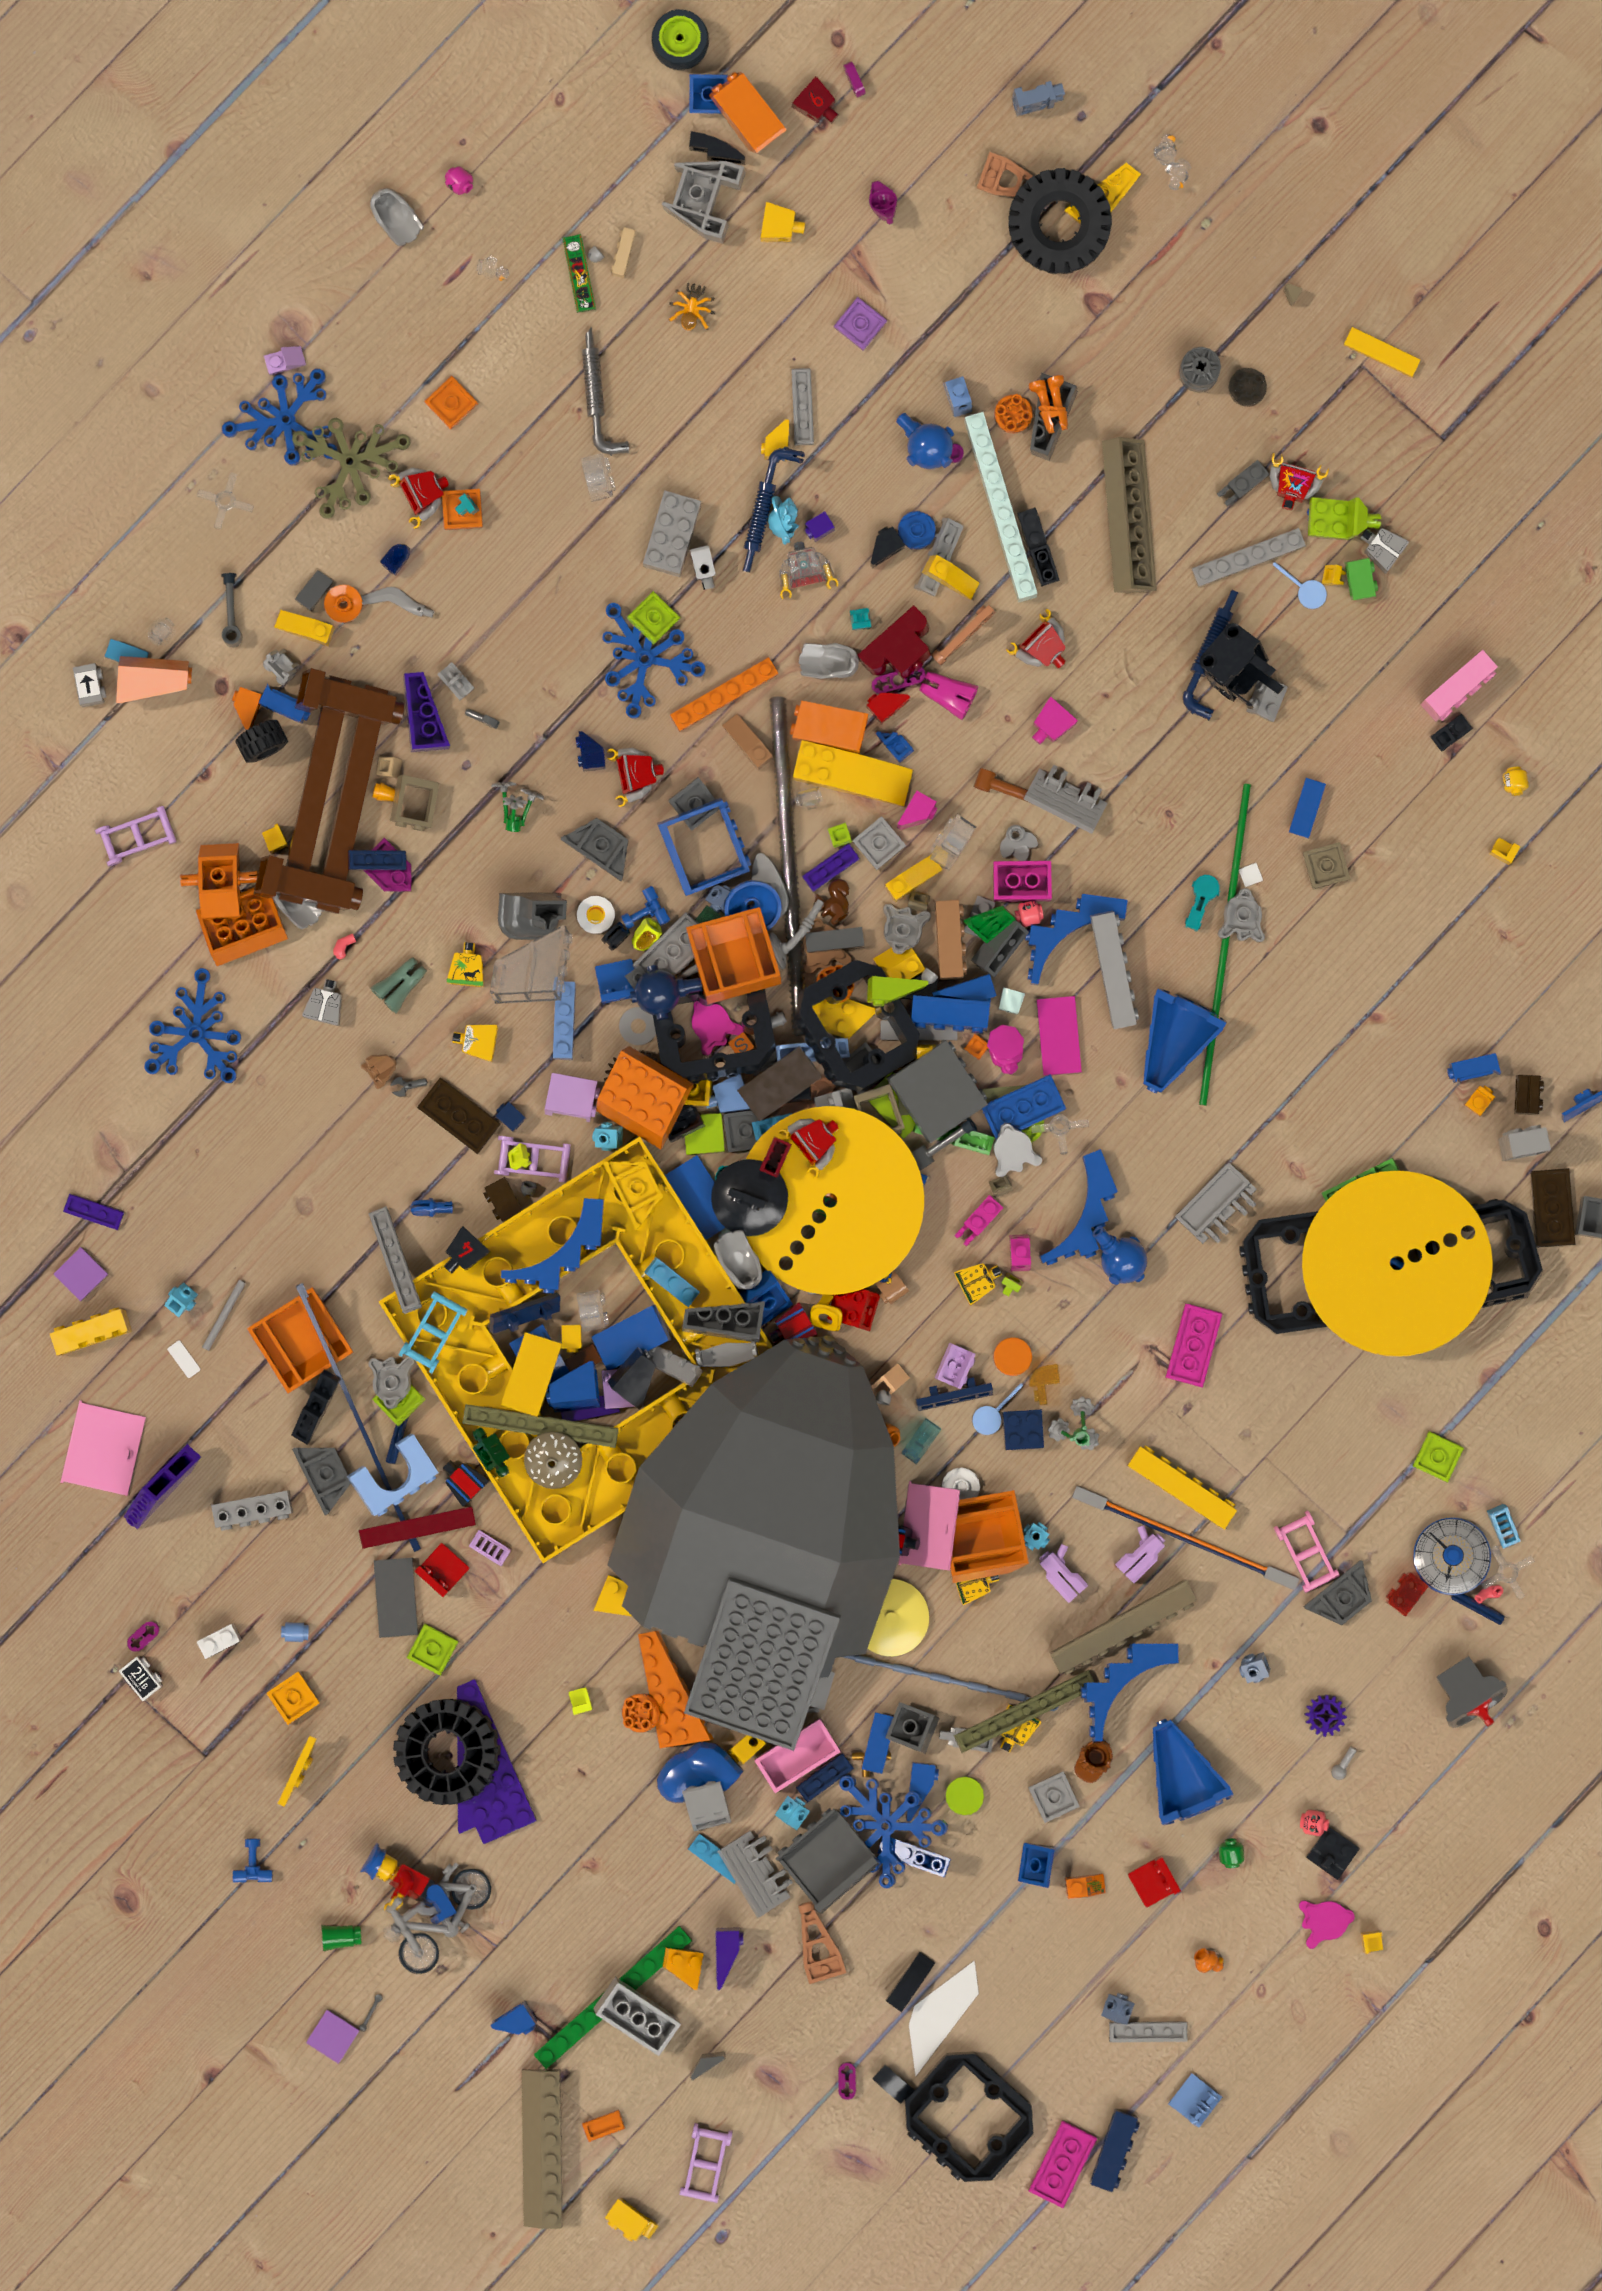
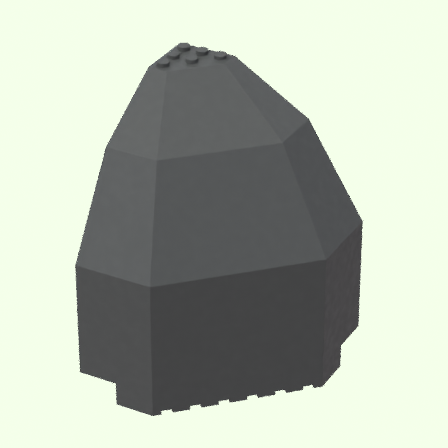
(771, 1484)

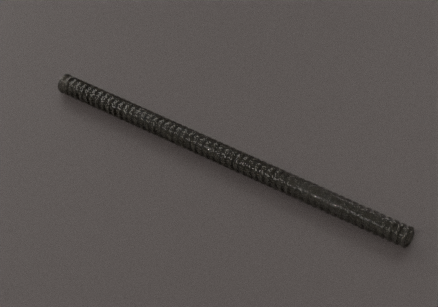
(787, 848)

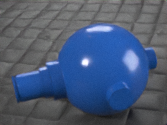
(928, 444)
(1122, 1258)

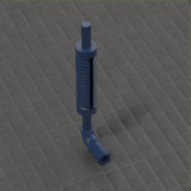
(763, 503)
(1222, 619)

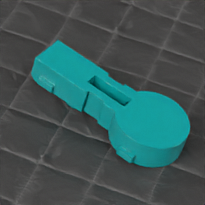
(1207, 887)

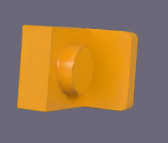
(1480, 1100)

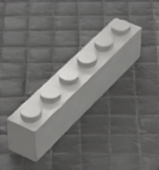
(1113, 969)

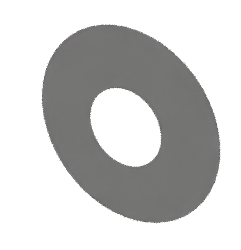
(628, 1034)

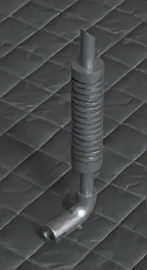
(595, 398)

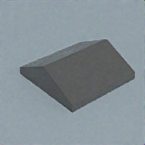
(707, 2062)

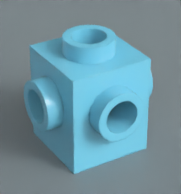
(608, 1136)
(184, 1297)
(1030, 1530)
(792, 1812)

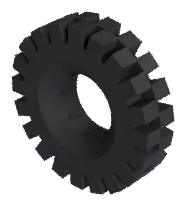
(1079, 192)
(479, 1755)

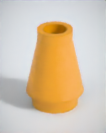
(383, 792)

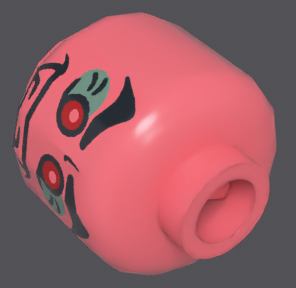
(1029, 913)
(1314, 1822)

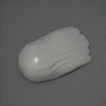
(395, 216)
(828, 661)
(299, 915)
(738, 1259)

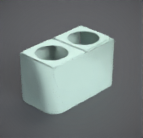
(1011, 1001)

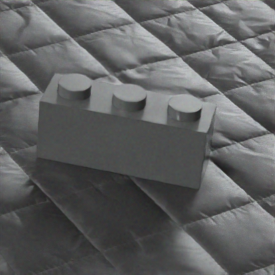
(995, 954)

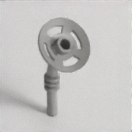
(781, 949)

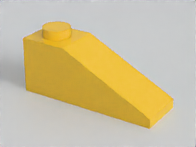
(950, 576)
(305, 627)
(912, 878)

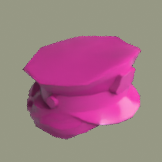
(1006, 1048)

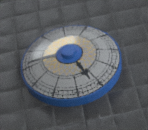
(1452, 1556)

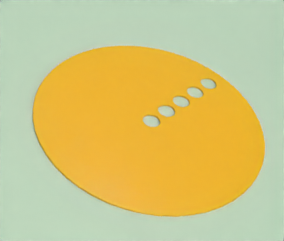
(874, 1213)
(1387, 1308)

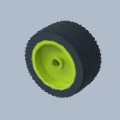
(684, 53)

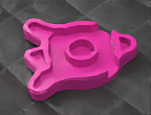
(712, 1026)
(1326, 1921)

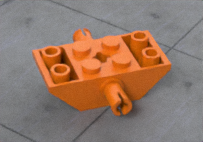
(221, 896)

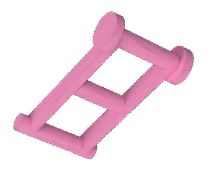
(1281, 1534)

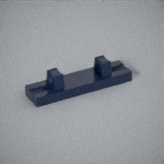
(526, 1312)
(970, 1393)

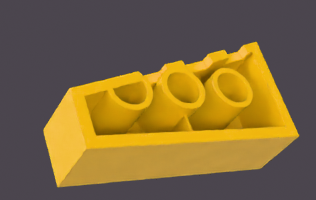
(90, 1332)

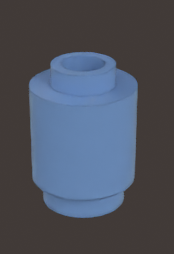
(294, 1632)

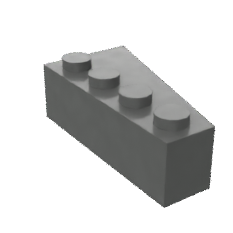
(1042, 442)
(726, 1321)

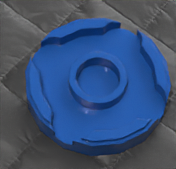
(916, 530)

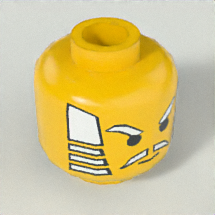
(1515, 781)

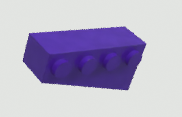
(424, 723)

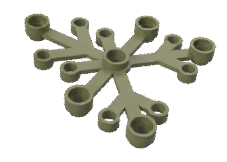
(371, 453)

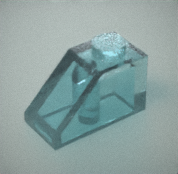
(921, 1441)

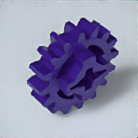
(1325, 1724)

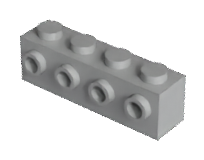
(252, 1509)

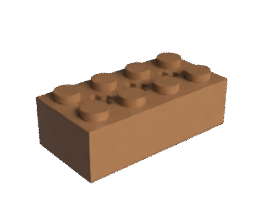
(949, 940)

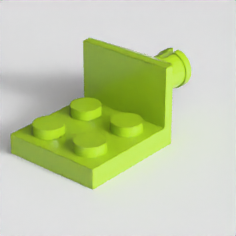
(1339, 518)

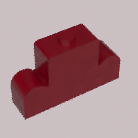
(899, 646)

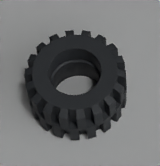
(261, 741)

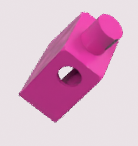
(1052, 722)
(1020, 1252)

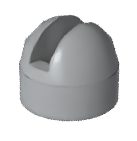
(595, 255)
(929, 976)
(883, 1397)

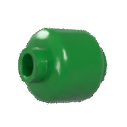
(1231, 1853)

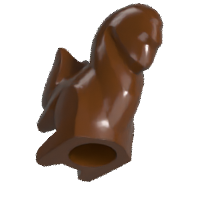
(837, 904)

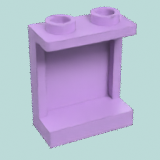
(571, 1096)

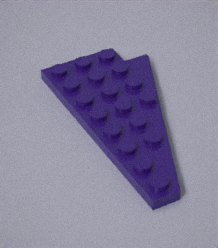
(503, 1802)

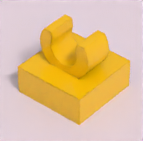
(1332, 575)

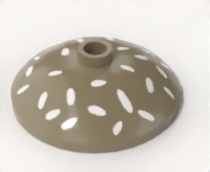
(556, 1448)

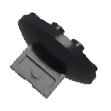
(749, 1198)

